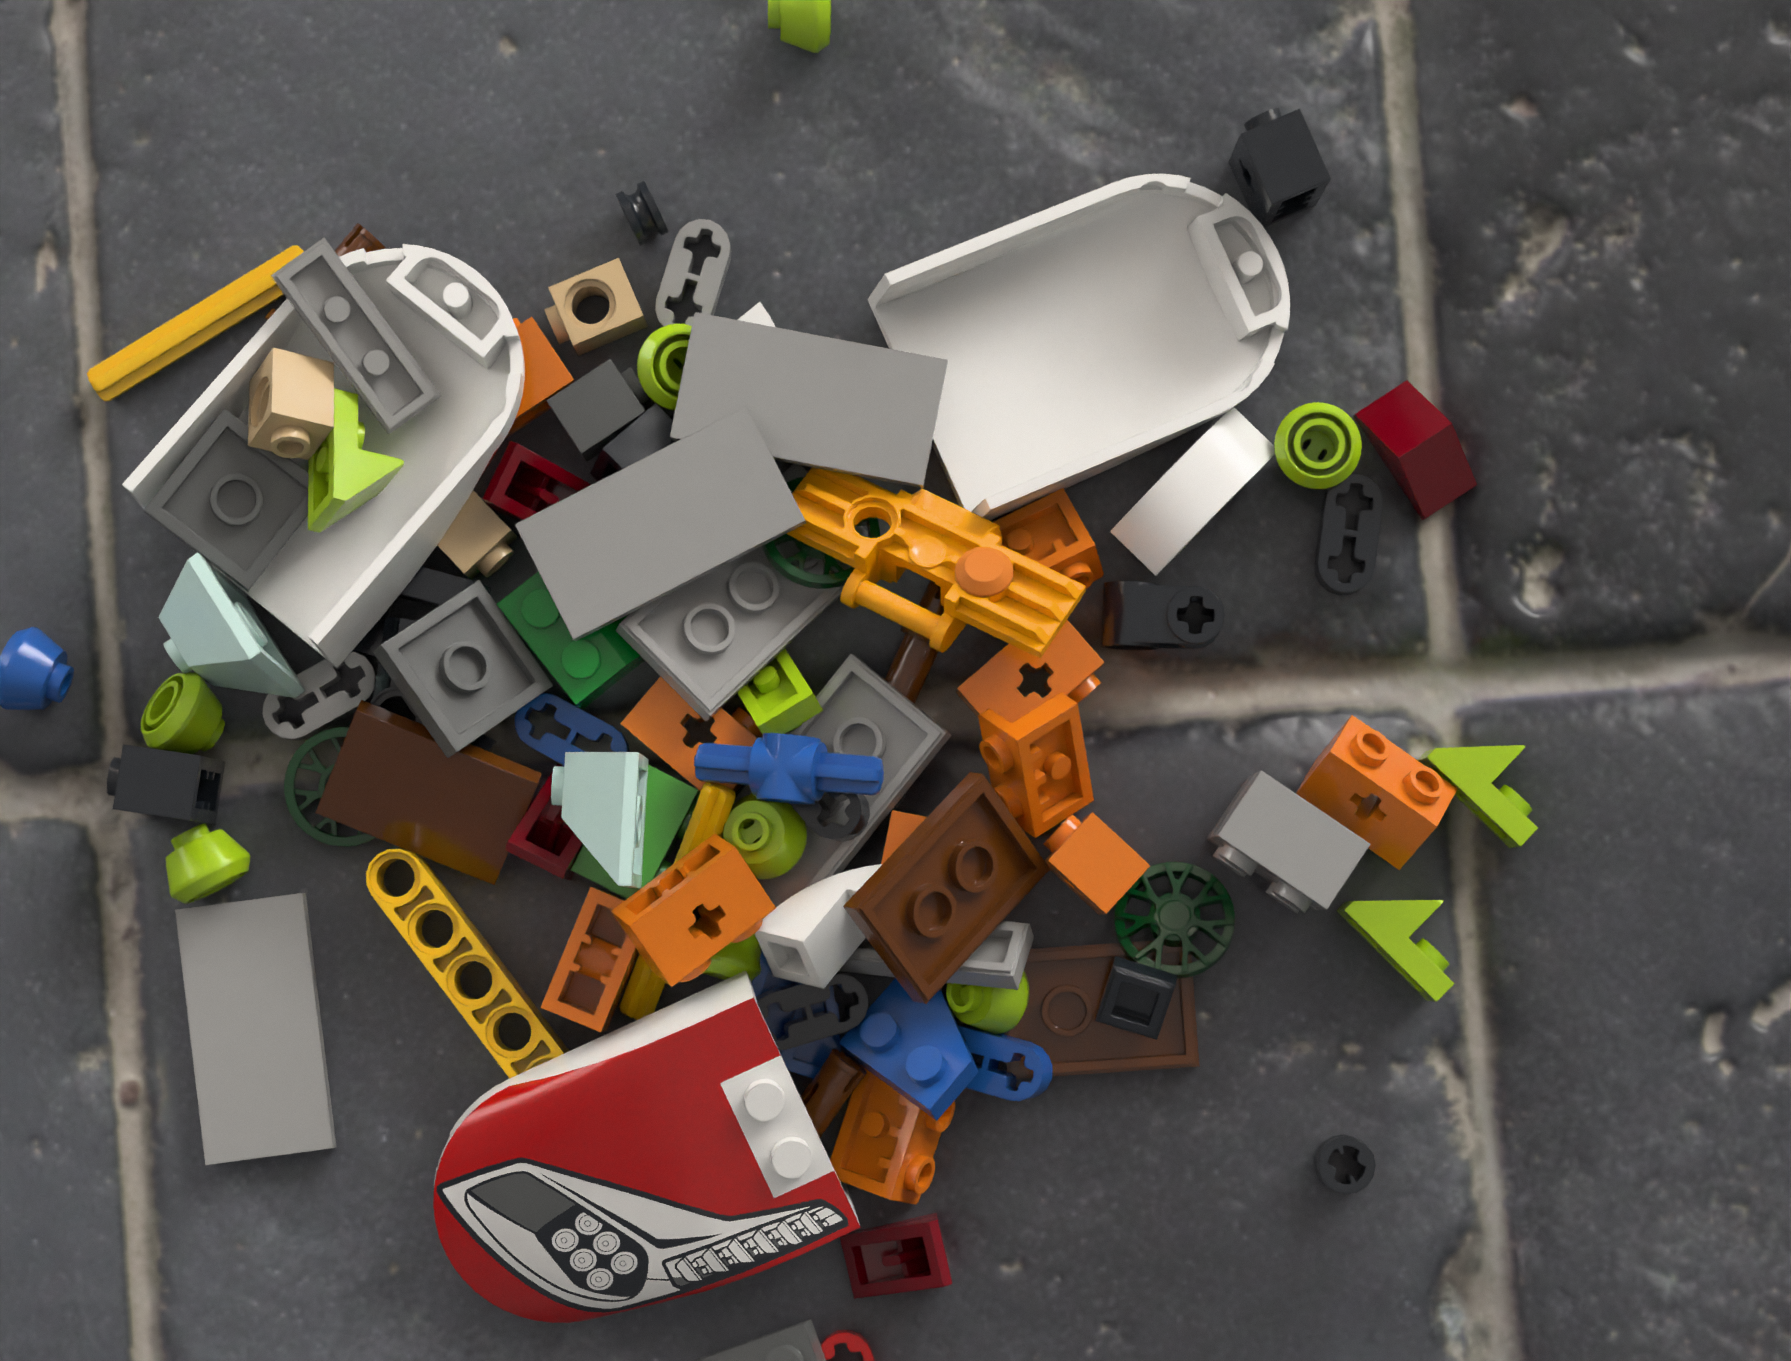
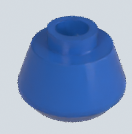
(33, 671)

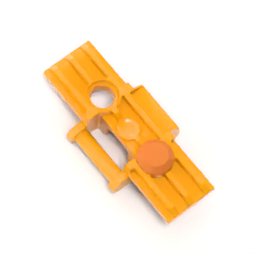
(944, 543)

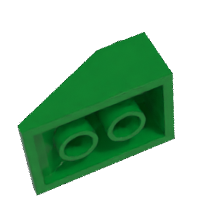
(580, 667)

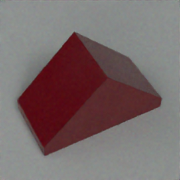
(1417, 448)
(528, 484)
(545, 837)
(896, 1257)

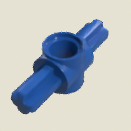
(789, 768)

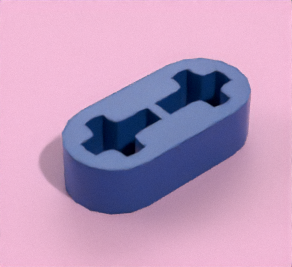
(572, 718)
(1006, 1049)

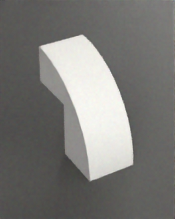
(1194, 491)
(812, 932)

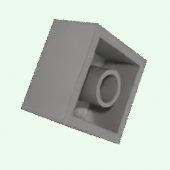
(1286, 843)

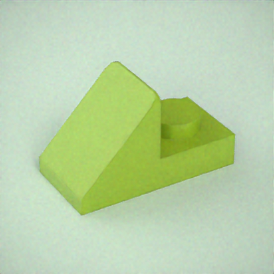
(341, 472)
(779, 697)
(1472, 773)
(1388, 929)

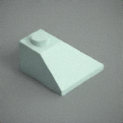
(222, 634)
(606, 808)

